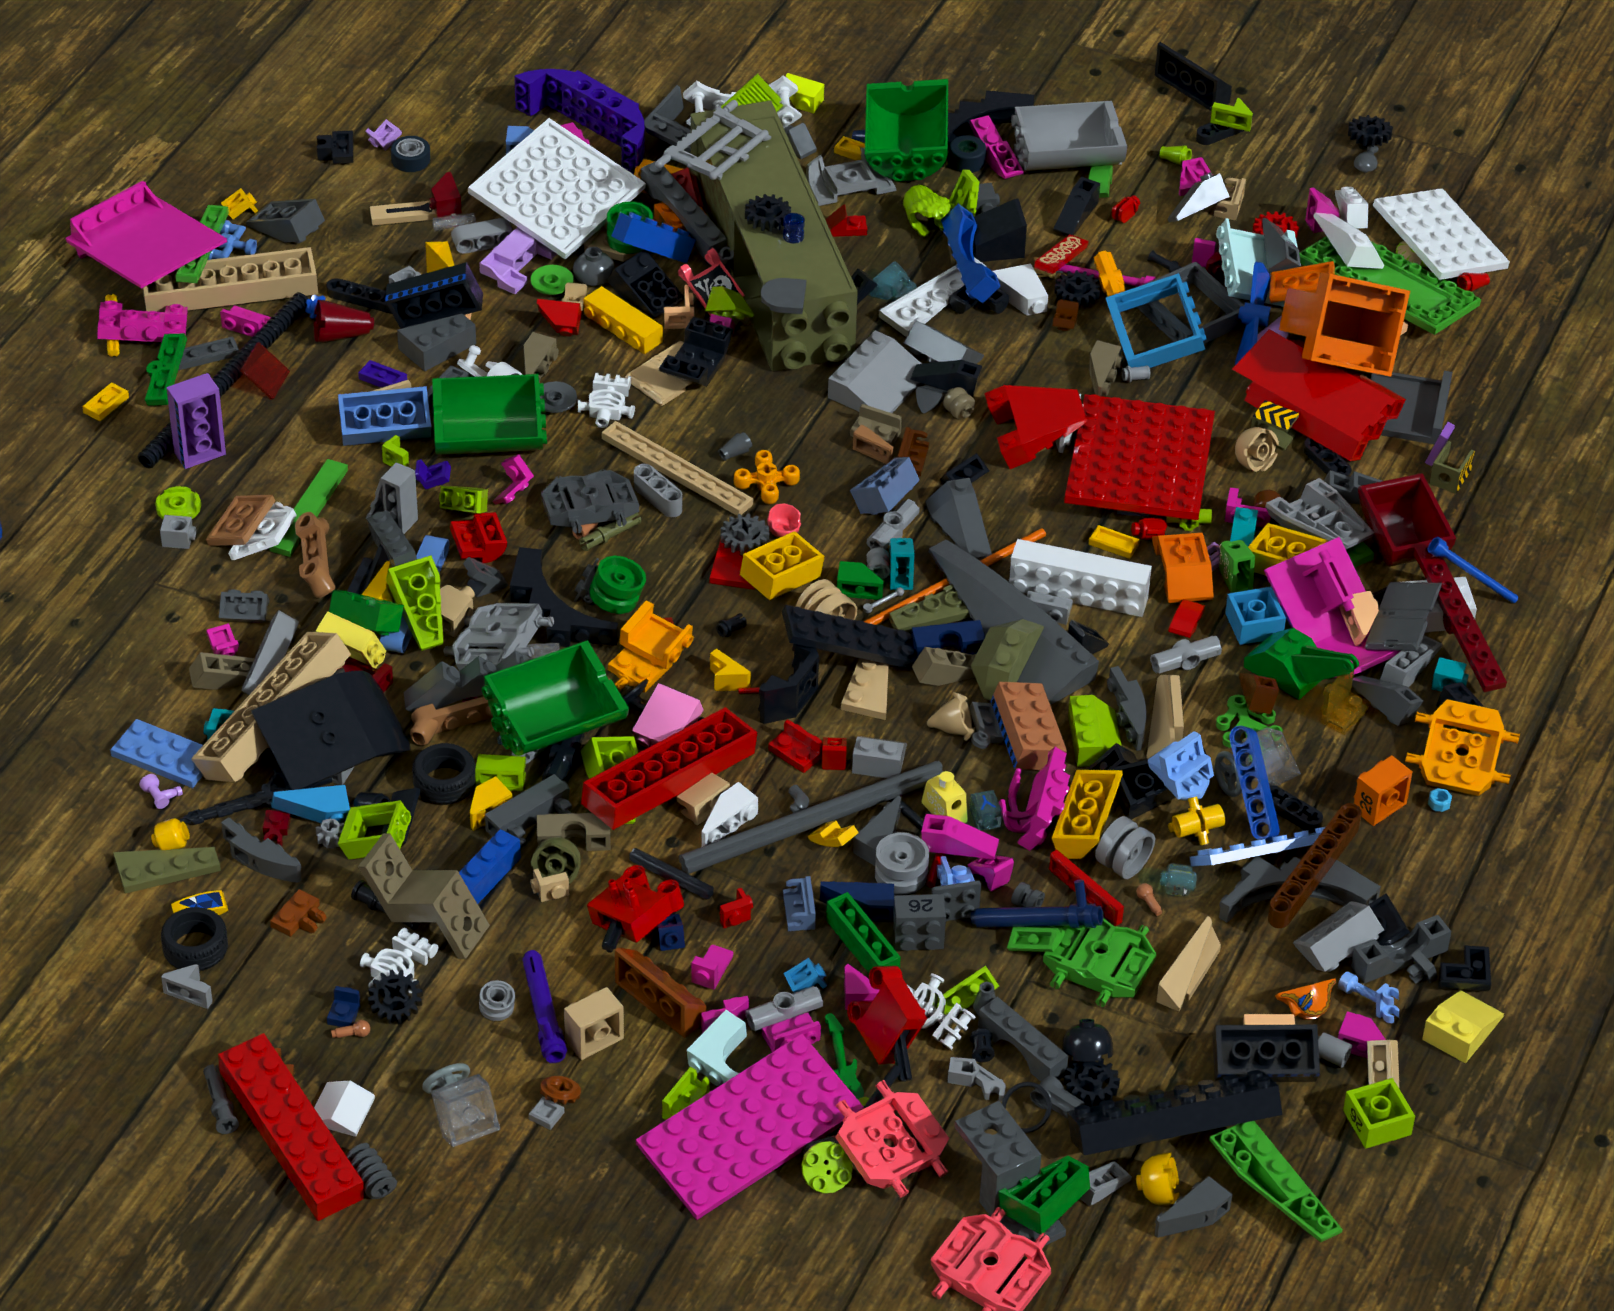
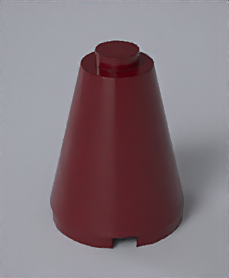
(340, 322)

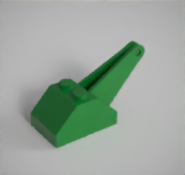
(1297, 662)

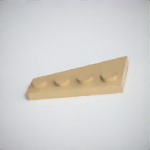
(867, 690)

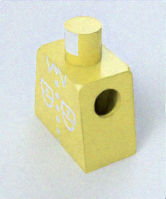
(945, 797)

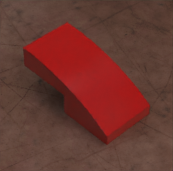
(1186, 618)

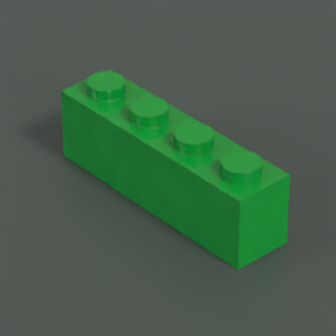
(860, 933)

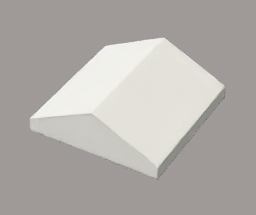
(344, 1106)

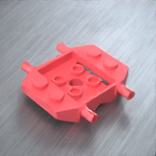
(865, 1131)
(982, 1236)

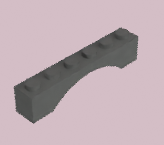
(664, 187)

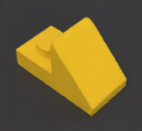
(728, 673)

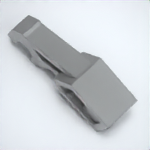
(968, 1073)

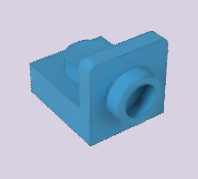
(805, 975)

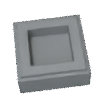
(546, 1113)

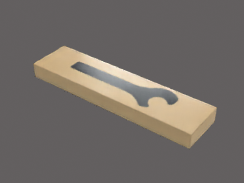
(401, 213)

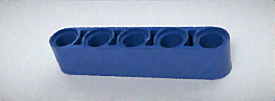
(1246, 775)

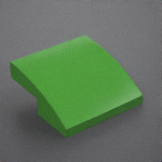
(1036, 938)

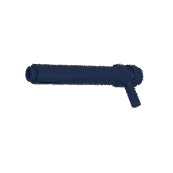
(1074, 916)

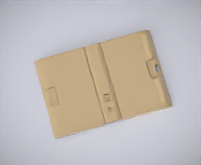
(656, 384)

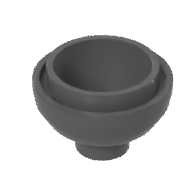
(593, 267)

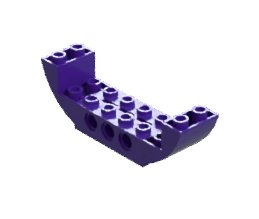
(588, 104)

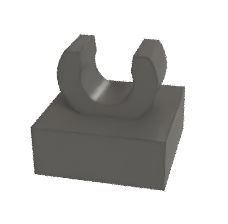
(1421, 968)

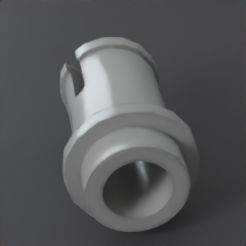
(1135, 373)

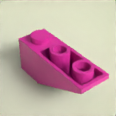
(954, 837)

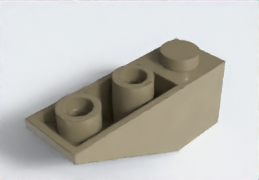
(539, 354)
(1103, 366)
(943, 666)

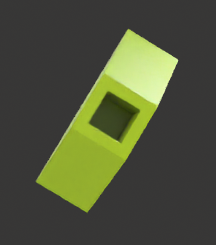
(464, 499)

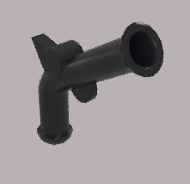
(1170, 265)

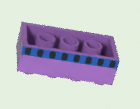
(196, 420)

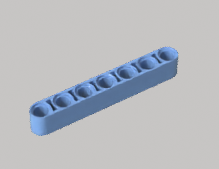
(438, 549)

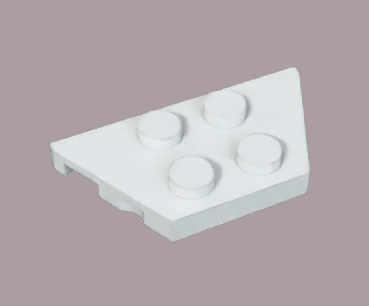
(267, 533)

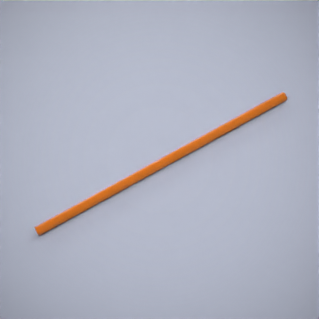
(989, 560)

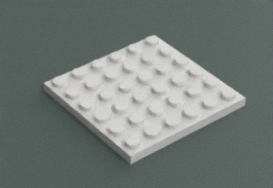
(556, 188)

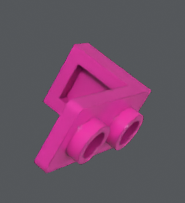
(709, 970)

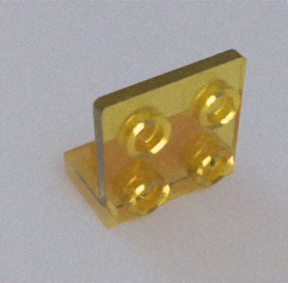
(1341, 706)

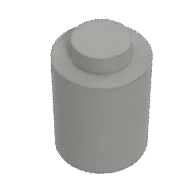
(1333, 1049)

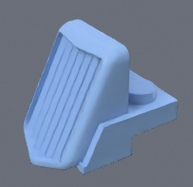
(1184, 767)

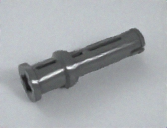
(222, 1107)

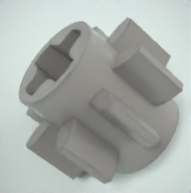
(329, 833)

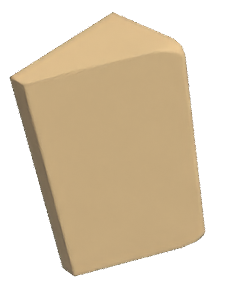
(1382, 1061)

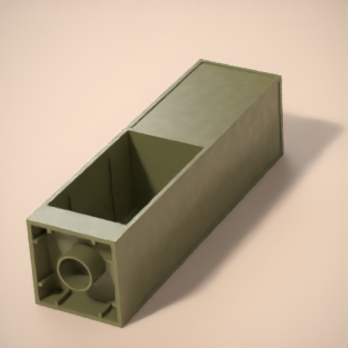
(830, 304)

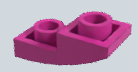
(735, 1005)

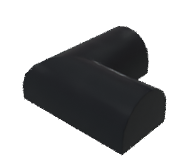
(961, 302)
(1471, 975)

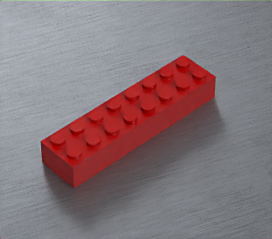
(668, 768)
(291, 1127)

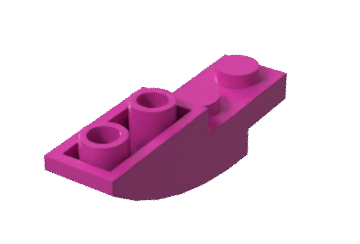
(998, 152)

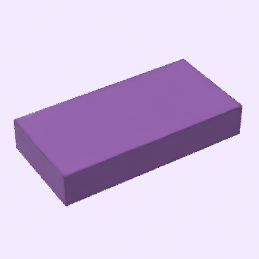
(1440, 443)

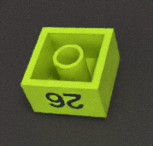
(1379, 1113)

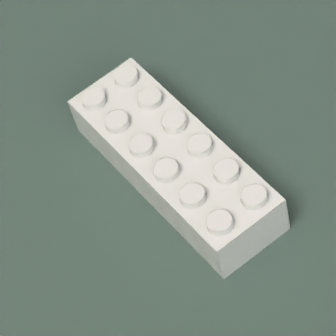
(1081, 577)

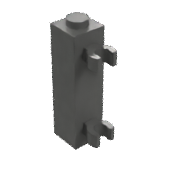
(522, 810)

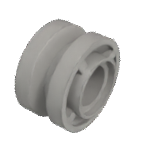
(497, 991)

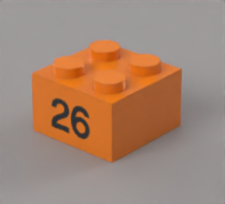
(1382, 790)

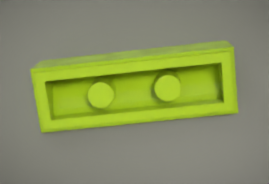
(967, 990)

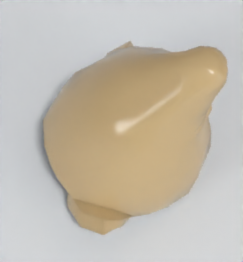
(953, 717)

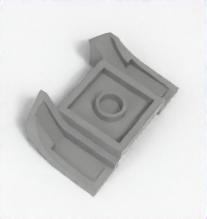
(844, 179)

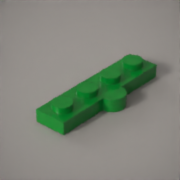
(165, 370)

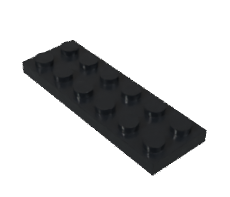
(849, 637)

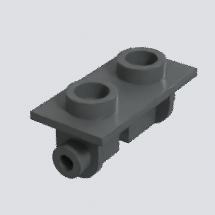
(583, 585)

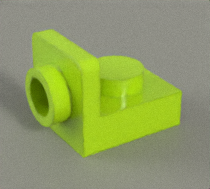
(393, 453)

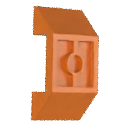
(1185, 566)

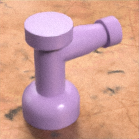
(150, 785)

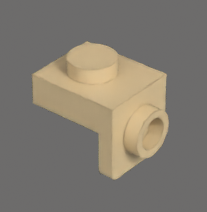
(575, 293)
(551, 886)

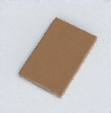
(240, 520)

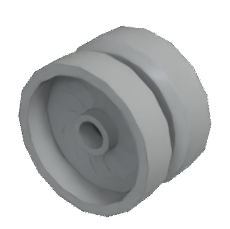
(1125, 847)
(903, 862)

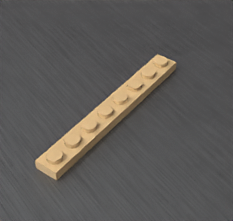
(677, 468)

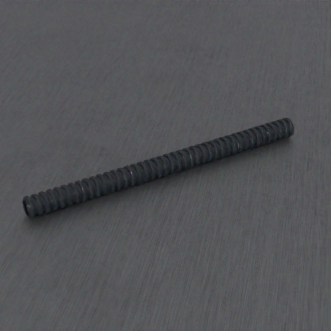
(231, 371)

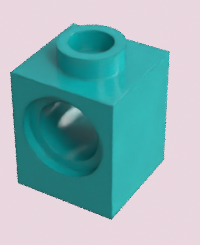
(1448, 673)

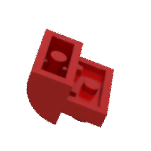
(479, 537)

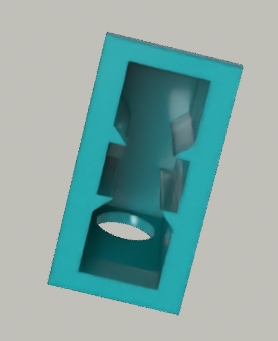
(901, 556)

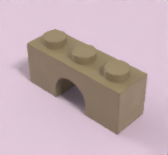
(580, 825)

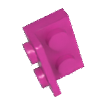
(243, 320)
(784, 1031)

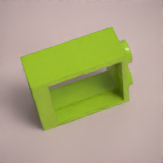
(361, 817)

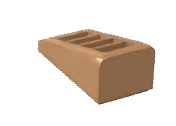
(868, 442)

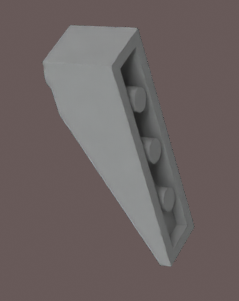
(1408, 665)

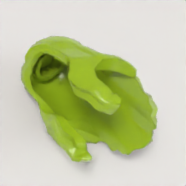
(929, 204)

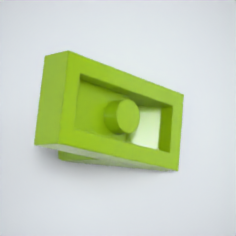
(1234, 116)

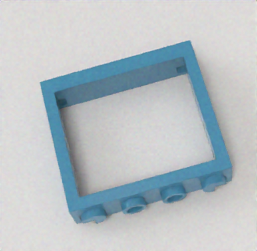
(1149, 293)

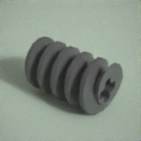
(374, 1173)

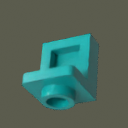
(216, 719)

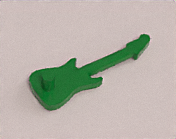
(844, 1072)

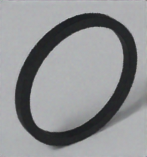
(1049, 1105)

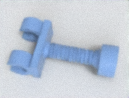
(1382, 997)

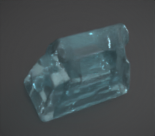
(892, 283)

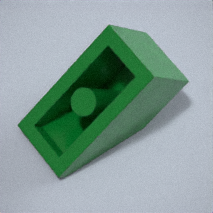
(859, 581)

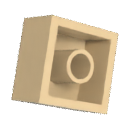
(594, 1023)

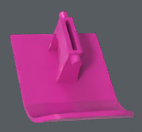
(1313, 590)

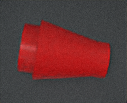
(1472, 281)

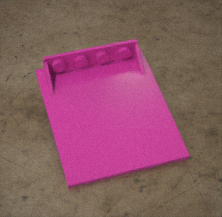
(140, 235)

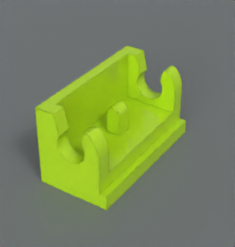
(507, 769)
(684, 1093)

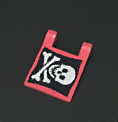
(713, 276)

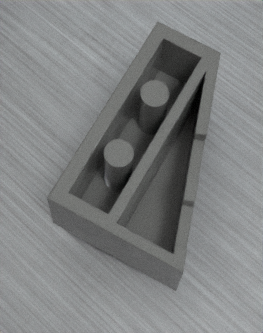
(436, 340)

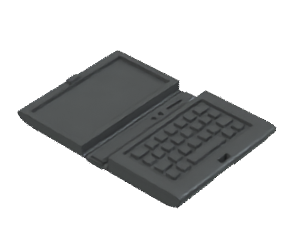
(1403, 616)

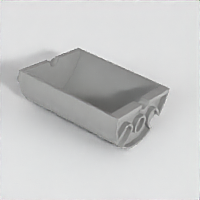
(1068, 136)

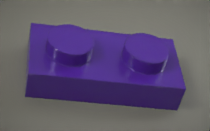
(380, 374)

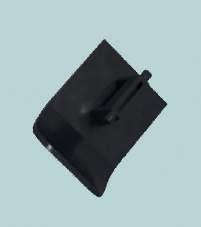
(330, 728)

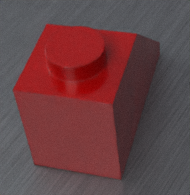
(561, 315)

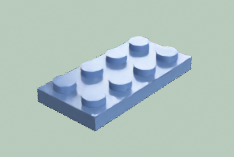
(159, 752)

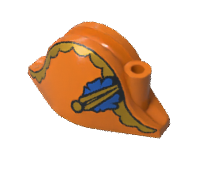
(1308, 1001)

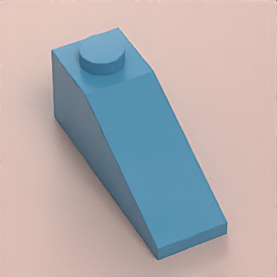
(314, 803)

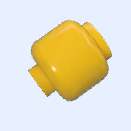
(170, 834)

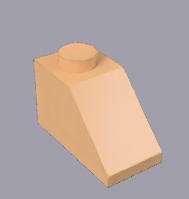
(1361, 617)

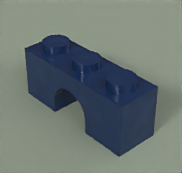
(964, 636)

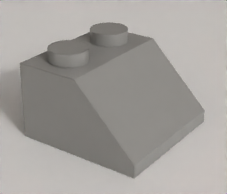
(878, 757)

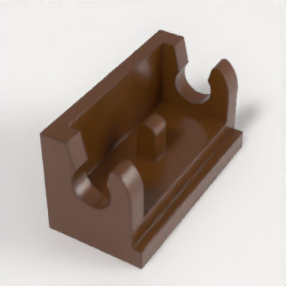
(914, 448)

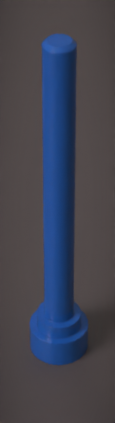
(1439, 547)

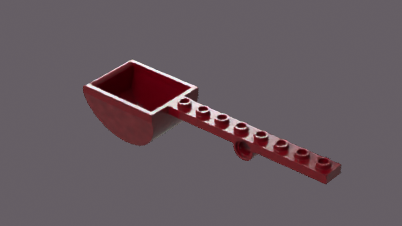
(1404, 523)

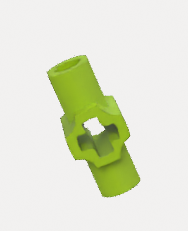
(1205, 517)

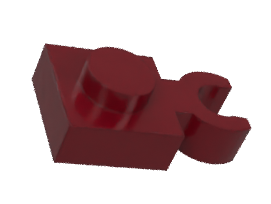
(275, 825)

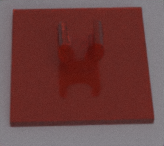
(265, 370)

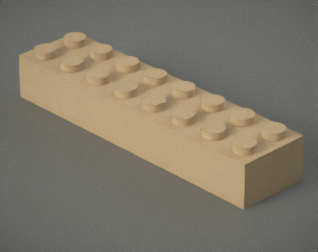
(238, 281)
(239, 739)

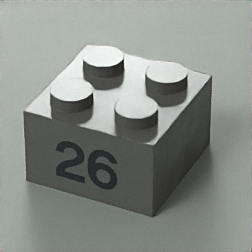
(919, 922)

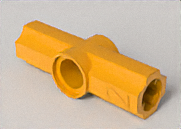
(1109, 277)

